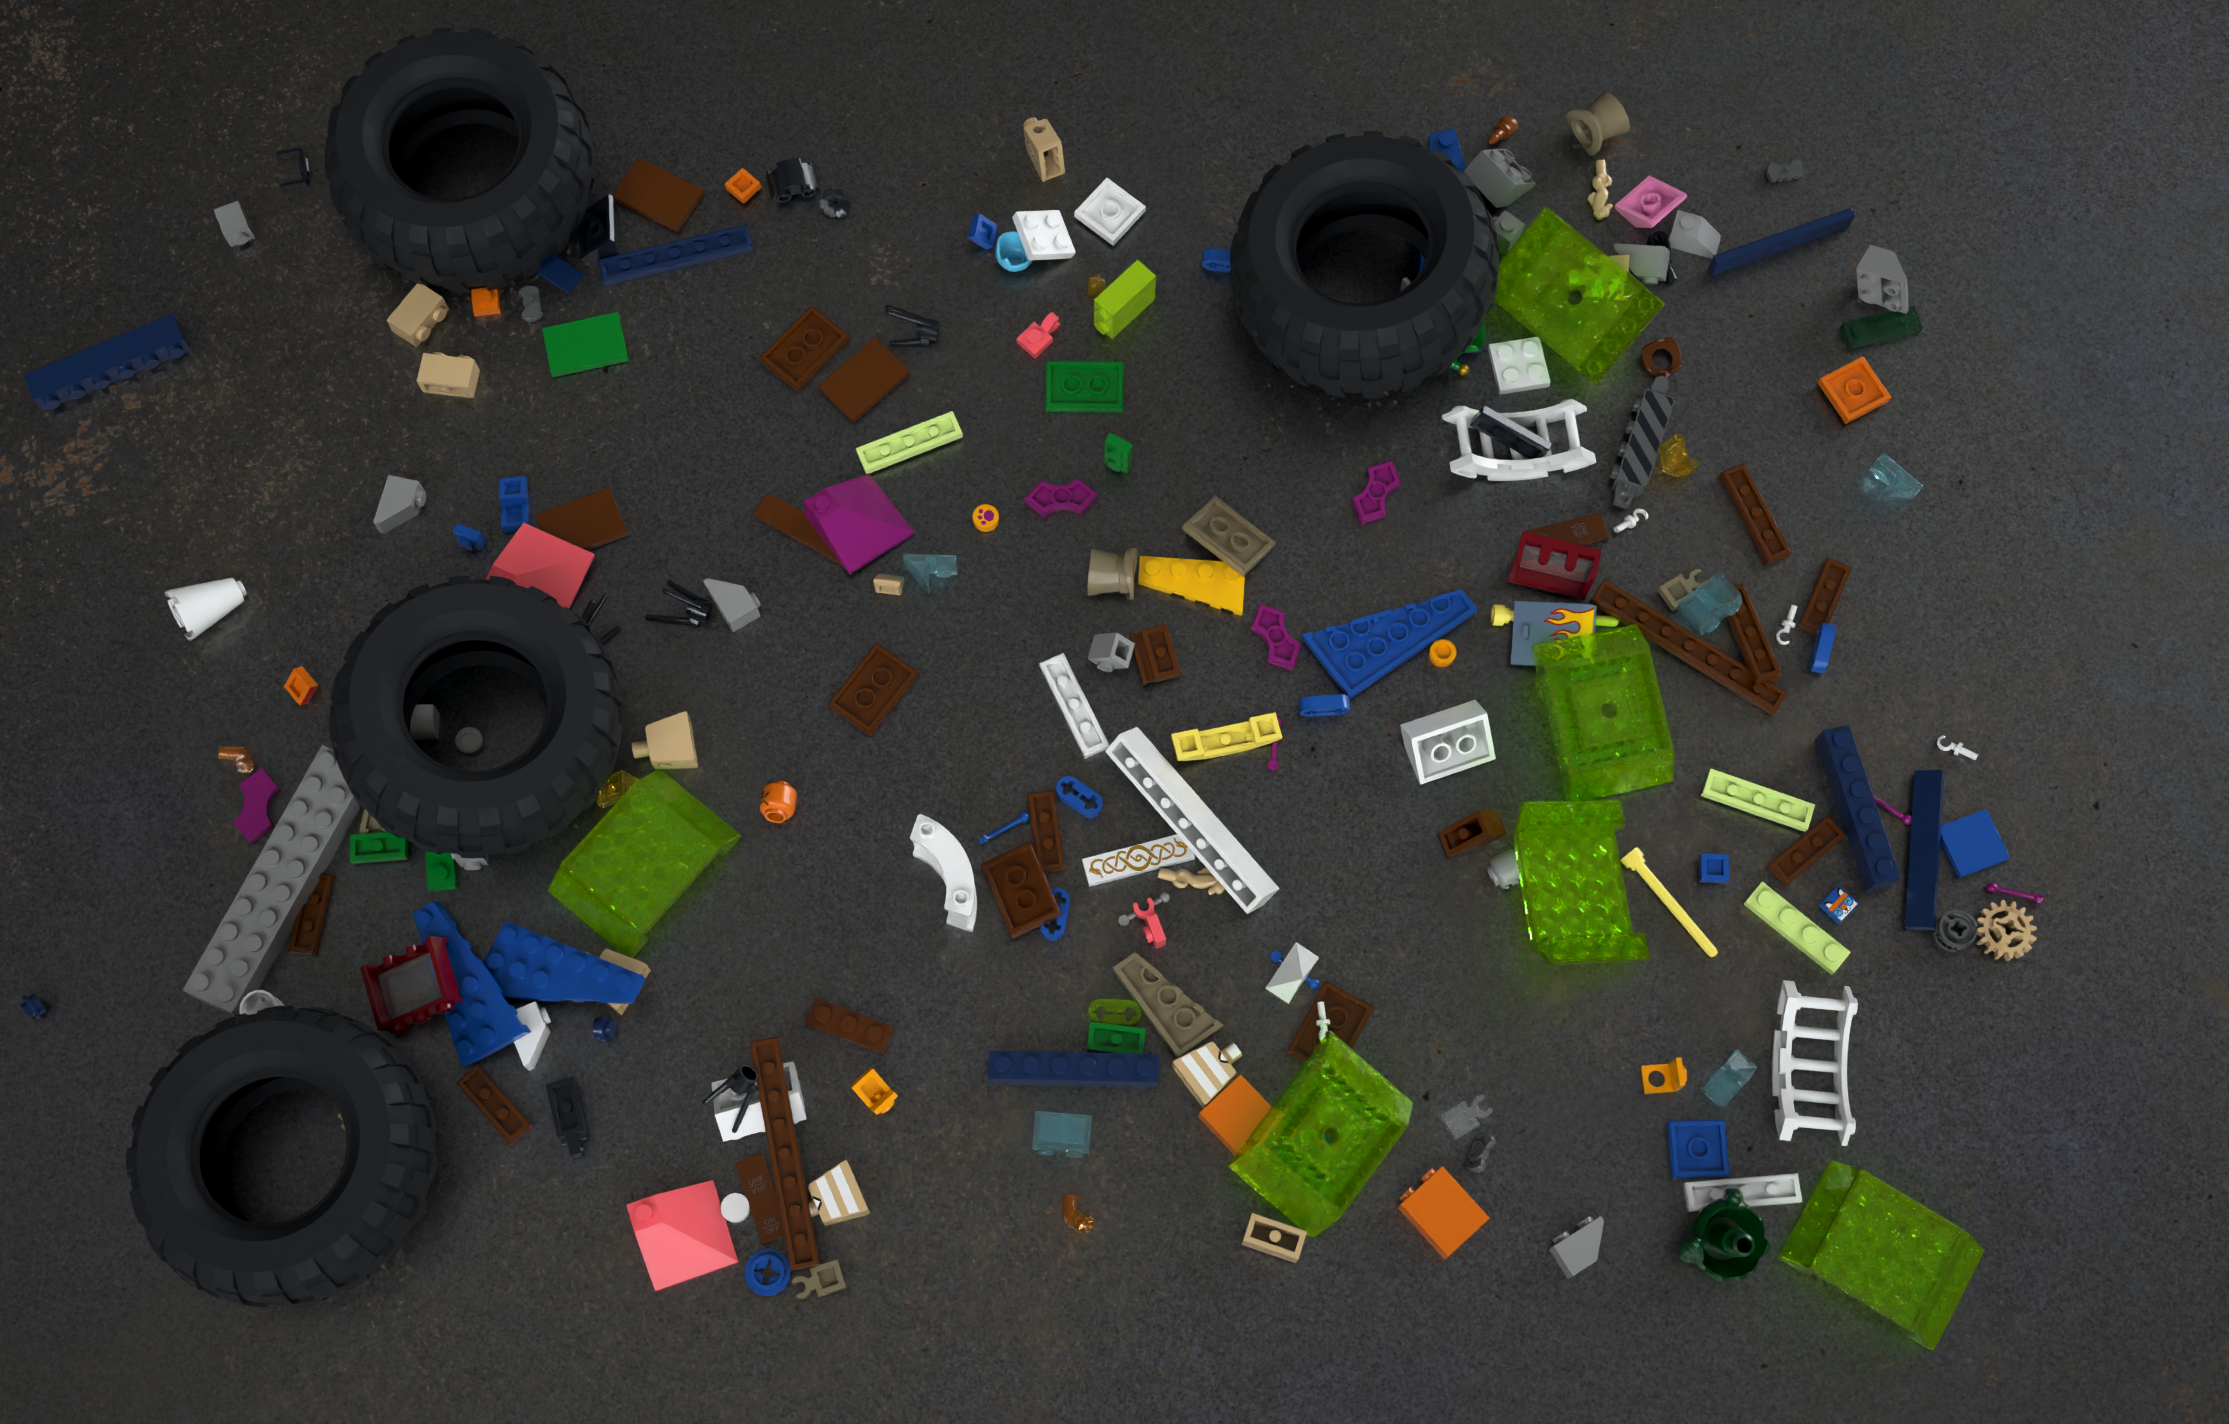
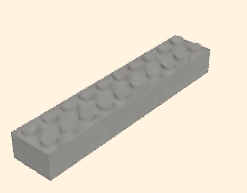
(276, 888)

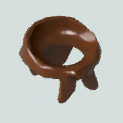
(1668, 344)

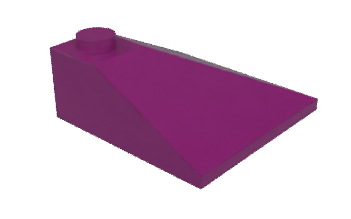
(856, 521)

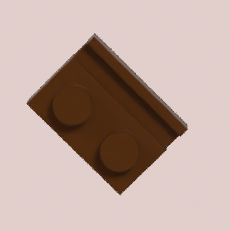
(1155, 654)

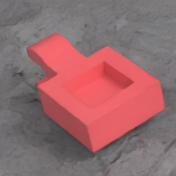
(1038, 338)
(1153, 929)

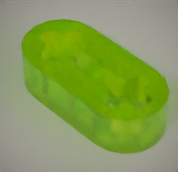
(1114, 1006)

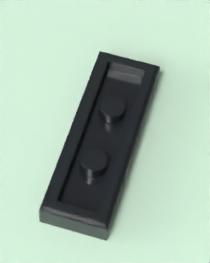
(1510, 433)

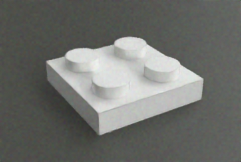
(1109, 211)
(1043, 235)
(1519, 365)

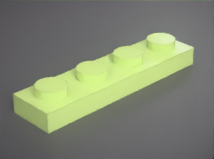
(909, 442)
(1758, 800)
(1797, 928)

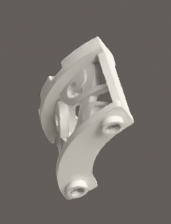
(946, 855)

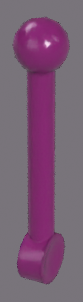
(1273, 764)
(1906, 818)
(1992, 888)

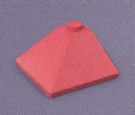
(544, 563)
(682, 1234)

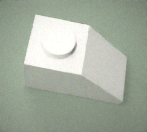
(532, 1044)

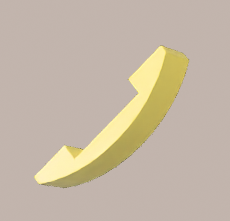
(1227, 739)

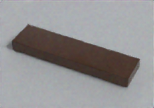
(1755, 514)
(792, 523)
(1753, 641)

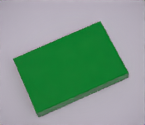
(585, 344)
(1084, 386)

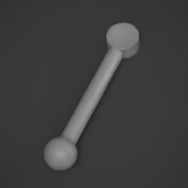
(1124, 919)

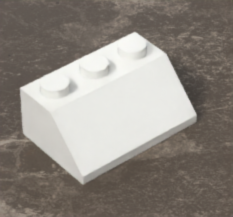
(1448, 741)
(729, 1103)

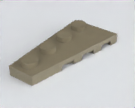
(1170, 1011)

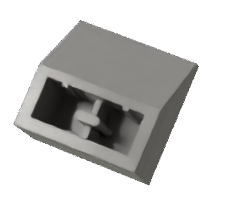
(1499, 176)
(1882, 280)

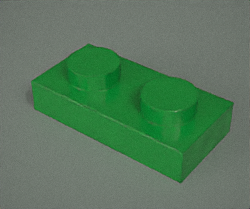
(1118, 453)
(377, 848)
(440, 872)
(1115, 1038)

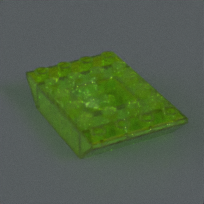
(1536, 288)
(1598, 752)
(1288, 1150)

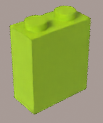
(1124, 299)

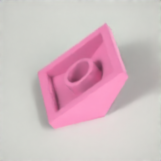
(1649, 202)

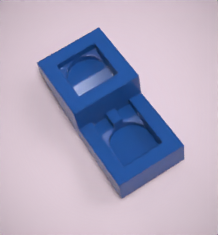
(514, 503)

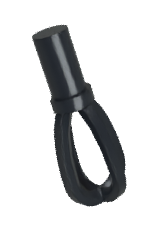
(1671, 275)

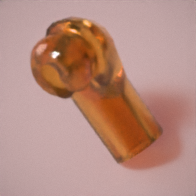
(240, 757)
(1075, 1218)

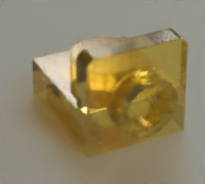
(1675, 458)
(614, 788)

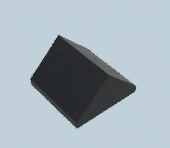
(600, 231)

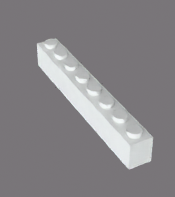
(1192, 820)

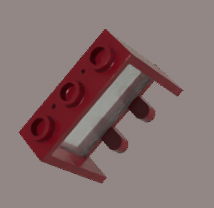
(1554, 565)
(411, 986)

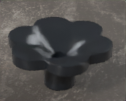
(834, 207)

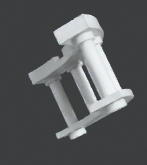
(1520, 468)
(1784, 1063)

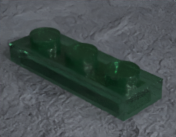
(1880, 328)

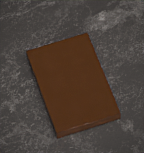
(658, 194)
(804, 348)
(864, 380)
(585, 521)
(873, 689)
(1021, 889)
(1346, 1018)

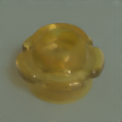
(1095, 285)

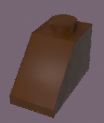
(1472, 832)

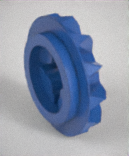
(760, 1261)

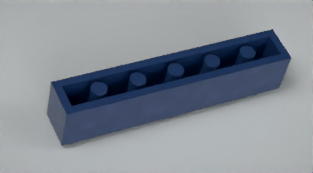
(107, 362)
(1857, 808)
(1073, 1069)

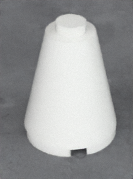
(204, 604)

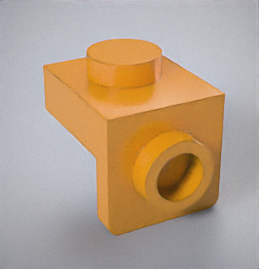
(874, 1091)

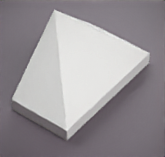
(1292, 973)

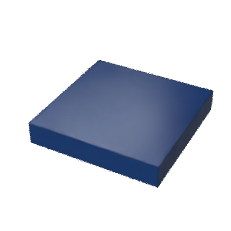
(1973, 844)
(1698, 1149)

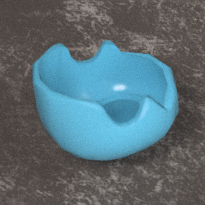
(1011, 253)

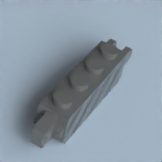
(1642, 444)

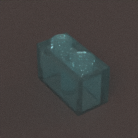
(1710, 604)
(1061, 1133)

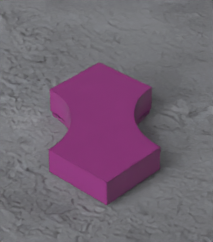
(1050, 498)
(1371, 502)
(1281, 646)
(255, 816)

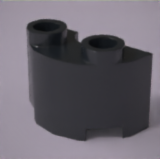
(792, 178)

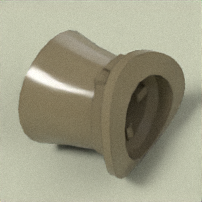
(1598, 122)
(1112, 572)

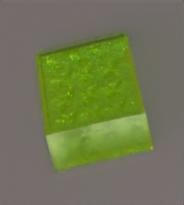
(640, 860)
(1575, 882)
(1884, 1251)

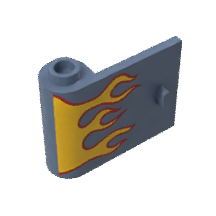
(1547, 623)

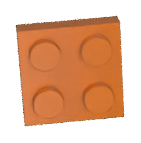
(1854, 390)

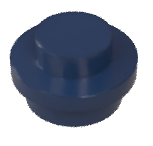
(32, 1006)
(604, 1028)

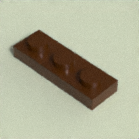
(849, 1026)

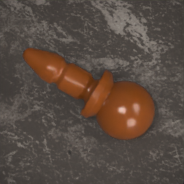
(1503, 129)

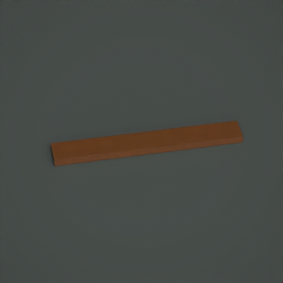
(1687, 646)
(784, 1154)

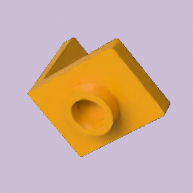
(1674, 1076)

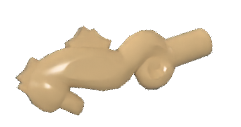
(1598, 199)
(1182, 877)

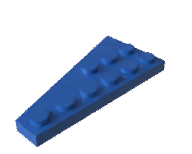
(1380, 642)
(545, 970)
(484, 1018)

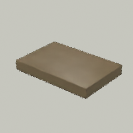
(1228, 535)

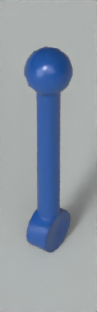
(1023, 817)
(1276, 957)

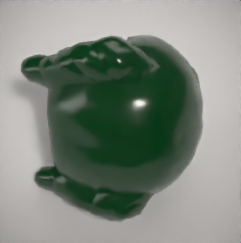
(1725, 1238)

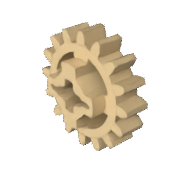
(2015, 924)

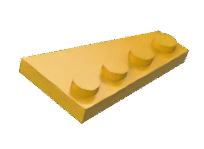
(1195, 580)

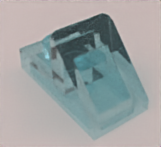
(1900, 483)
(922, 567)
(1729, 1078)

